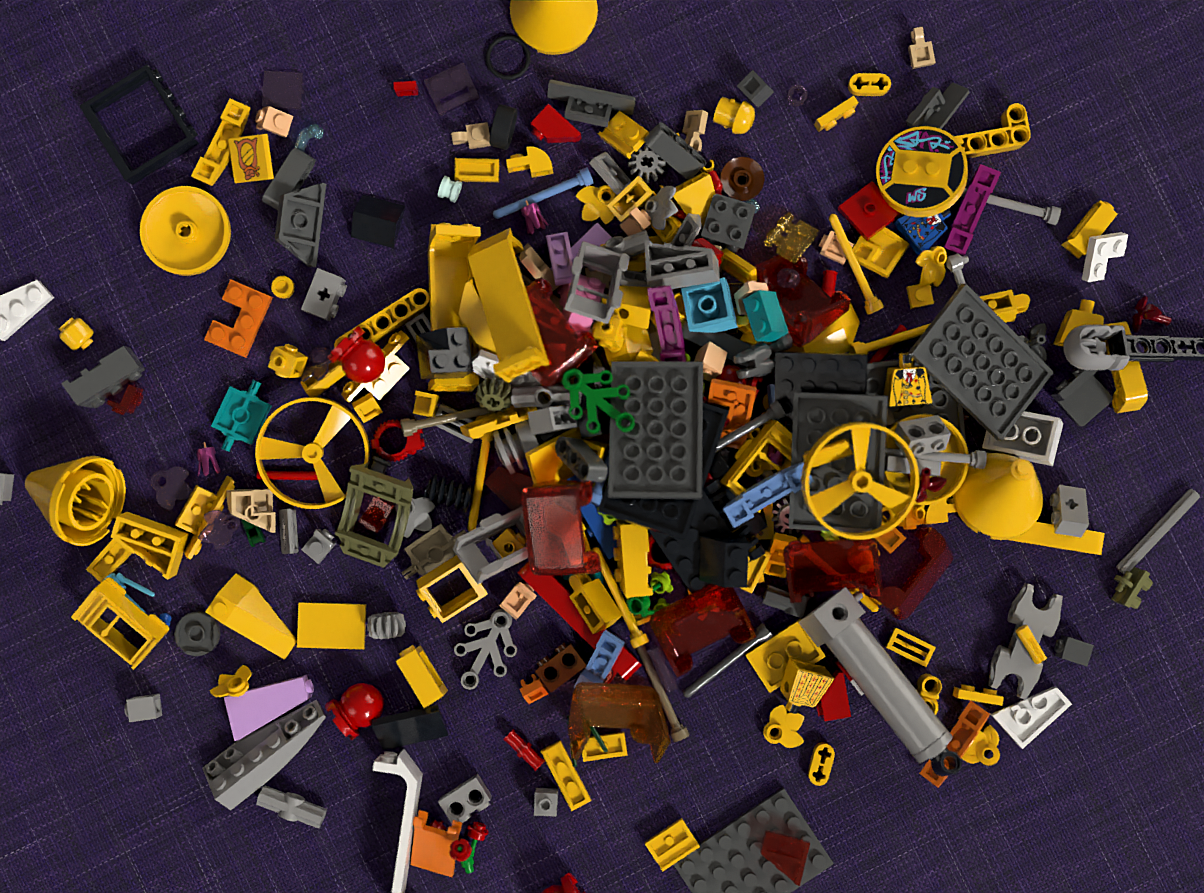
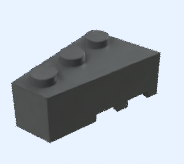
(105, 378)

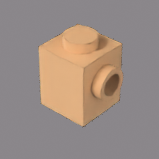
(713, 360)

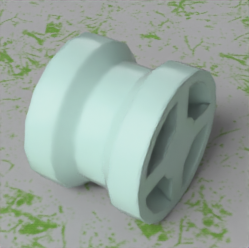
(449, 189)

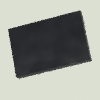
(410, 727)

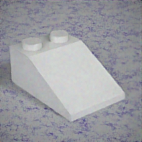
(1030, 438)

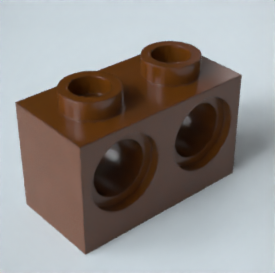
(564, 671)

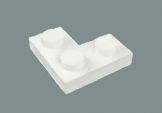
(1098, 252)

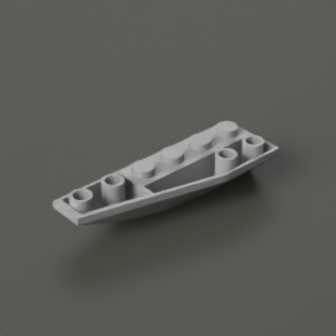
(261, 755)

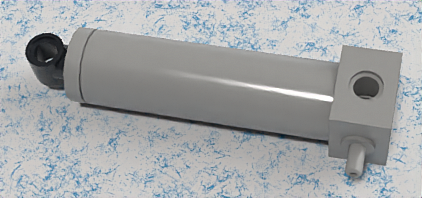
(880, 679)

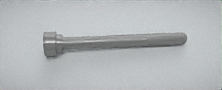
(1050, 214)
(976, 459)

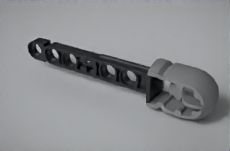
(1088, 339)

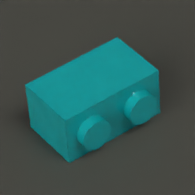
(765, 316)

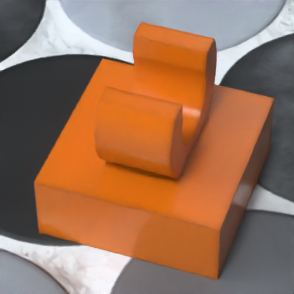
(533, 690)

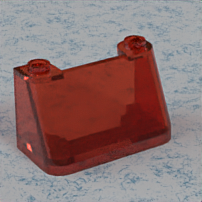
(805, 307)
(562, 343)
(556, 528)
(937, 558)
(832, 567)
(700, 622)

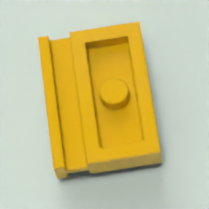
(624, 134)
(672, 844)

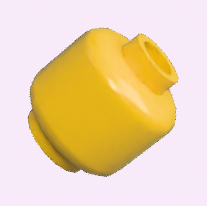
(76, 334)

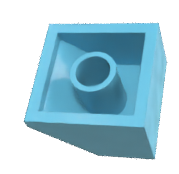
(709, 307)

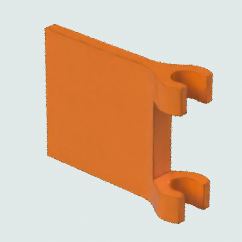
(432, 845)

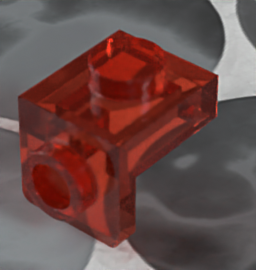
(131, 399)
(377, 514)

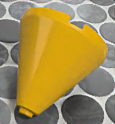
(553, 25)
(79, 497)
(1000, 498)

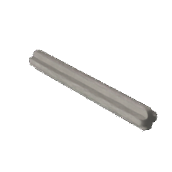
(1158, 531)

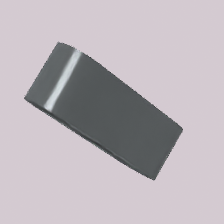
(674, 151)
(289, 177)
(581, 459)

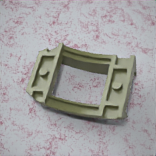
(381, 486)

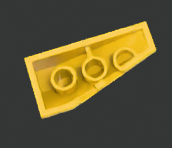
(248, 613)

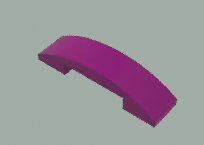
(971, 209)
(668, 323)

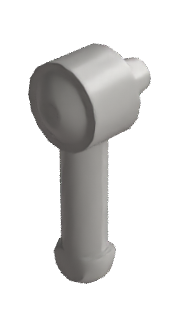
(955, 264)

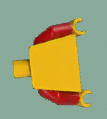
(696, 194)

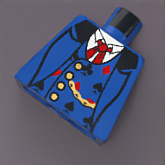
(922, 231)

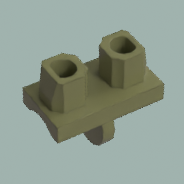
(1129, 587)

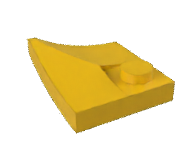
(880, 252)

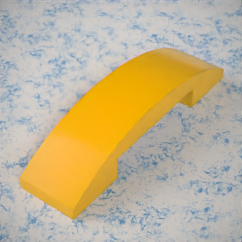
(218, 153)

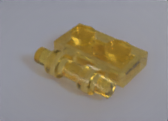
(796, 241)

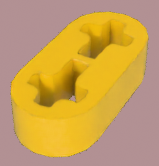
(869, 90)
(826, 764)

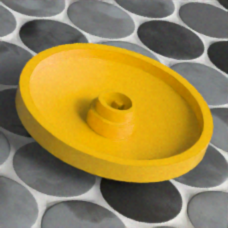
(185, 230)

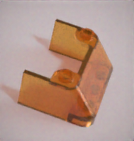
(618, 707)

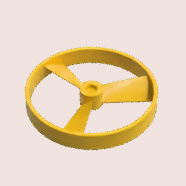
(312, 453)
(859, 480)

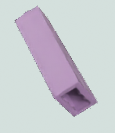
(265, 704)

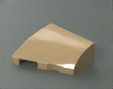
(536, 265)
(253, 506)

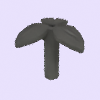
(1037, 337)

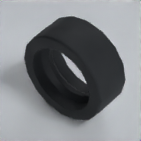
(503, 127)

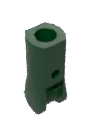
(255, 538)

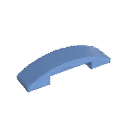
(764, 493)
(602, 660)

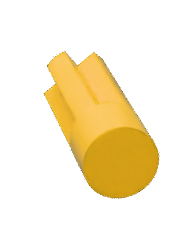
(1031, 644)

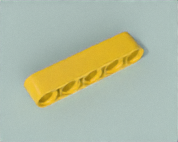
(391, 314)
(1044, 535)

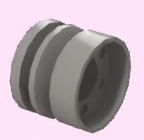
(514, 446)

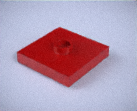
(868, 211)

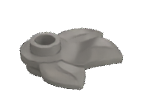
(661, 207)
(419, 516)

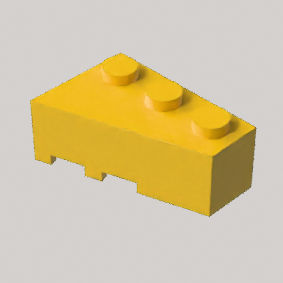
(152, 541)
(632, 559)

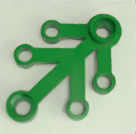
(595, 397)

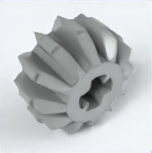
(644, 171)
(386, 625)

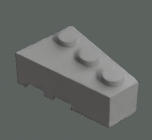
(679, 265)

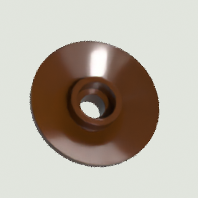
(745, 168)

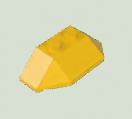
(474, 318)
(835, 337)
(634, 341)

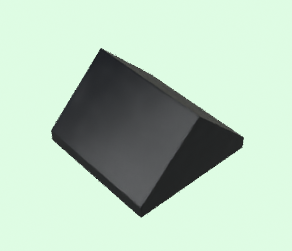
(377, 221)

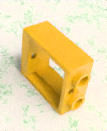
(459, 603)
(421, 675)

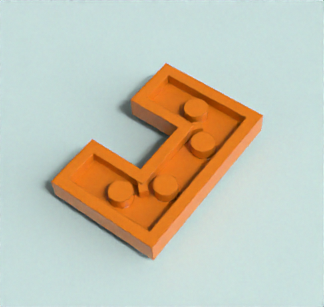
(242, 335)
(739, 399)

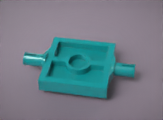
(241, 415)

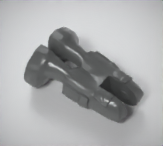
(758, 357)

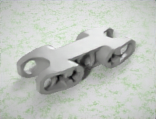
(1016, 658)

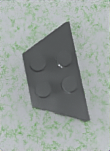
(301, 221)

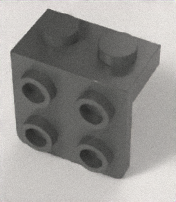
(728, 222)
(1082, 396)

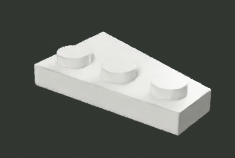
(20, 306)
(483, 367)

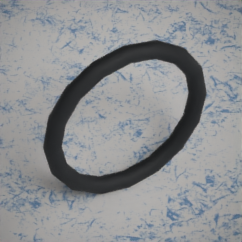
(522, 71)

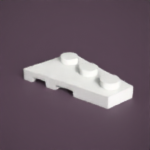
(1031, 716)

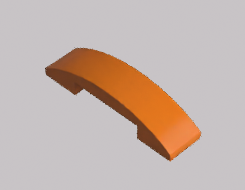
(963, 733)

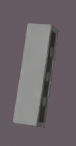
(901, 465)

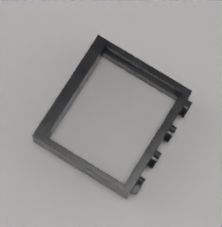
(119, 90)

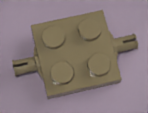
(431, 551)

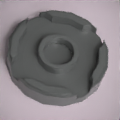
(197, 633)

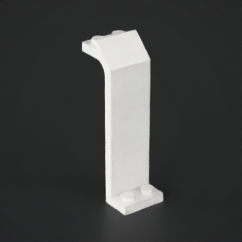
(405, 767)

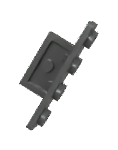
(590, 104)
(937, 107)

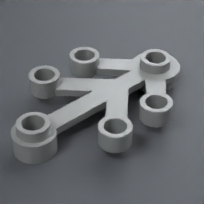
(487, 645)

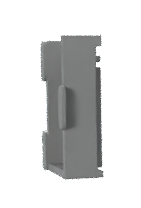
(603, 261)
(474, 560)

